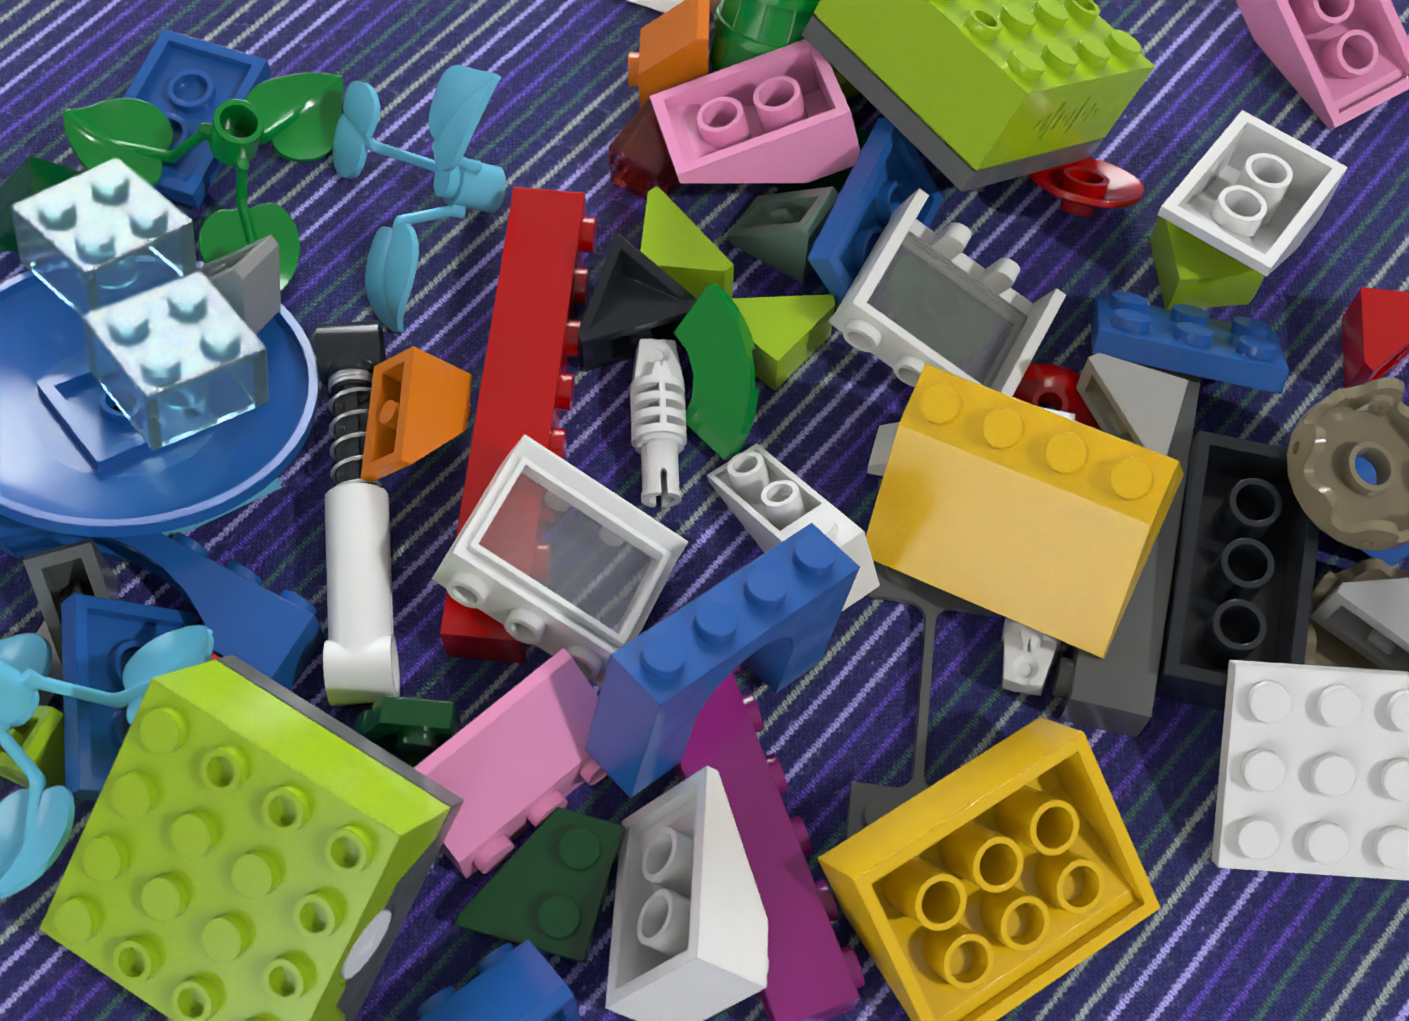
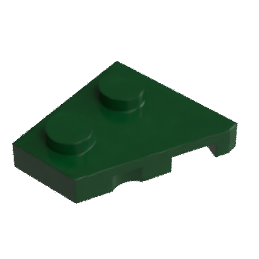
(409, 726)
(551, 887)

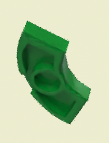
(723, 371)

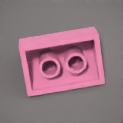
(516, 763)

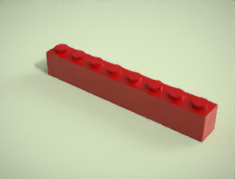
(524, 371)

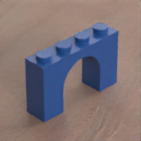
(766, 614)

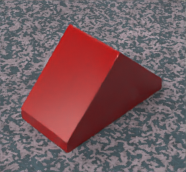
(1374, 334)

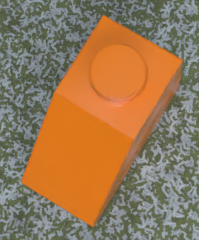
(671, 49)
(412, 410)

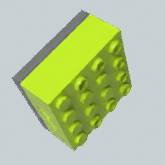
(986, 81)
(247, 854)

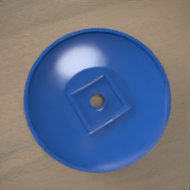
(85, 467)

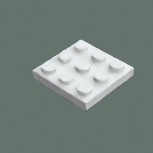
(1314, 771)

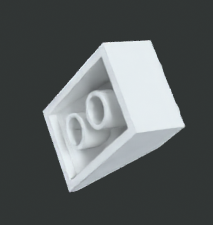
(1254, 193)
(685, 909)

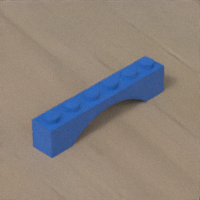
(246, 619)

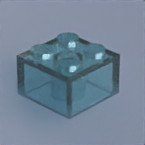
(103, 237)
(176, 359)

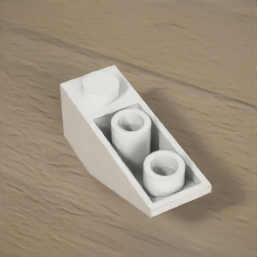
(777, 504)

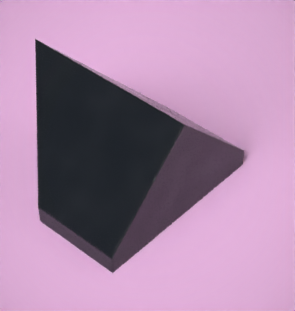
(630, 304)

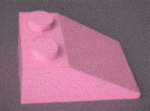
(1334, 51)
(760, 121)

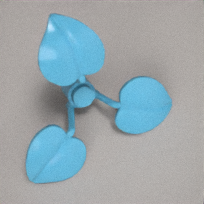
(459, 180)
(39, 819)

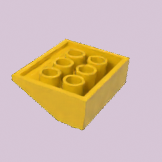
(1019, 509)
(993, 878)

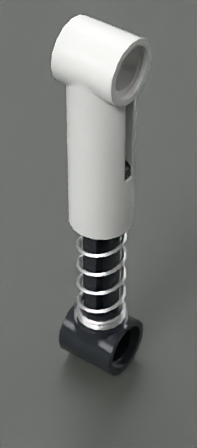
(361, 643)

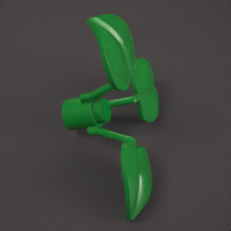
(290, 111)

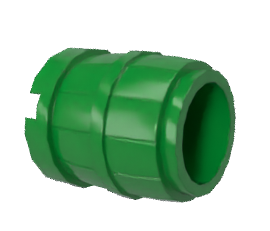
(755, 28)

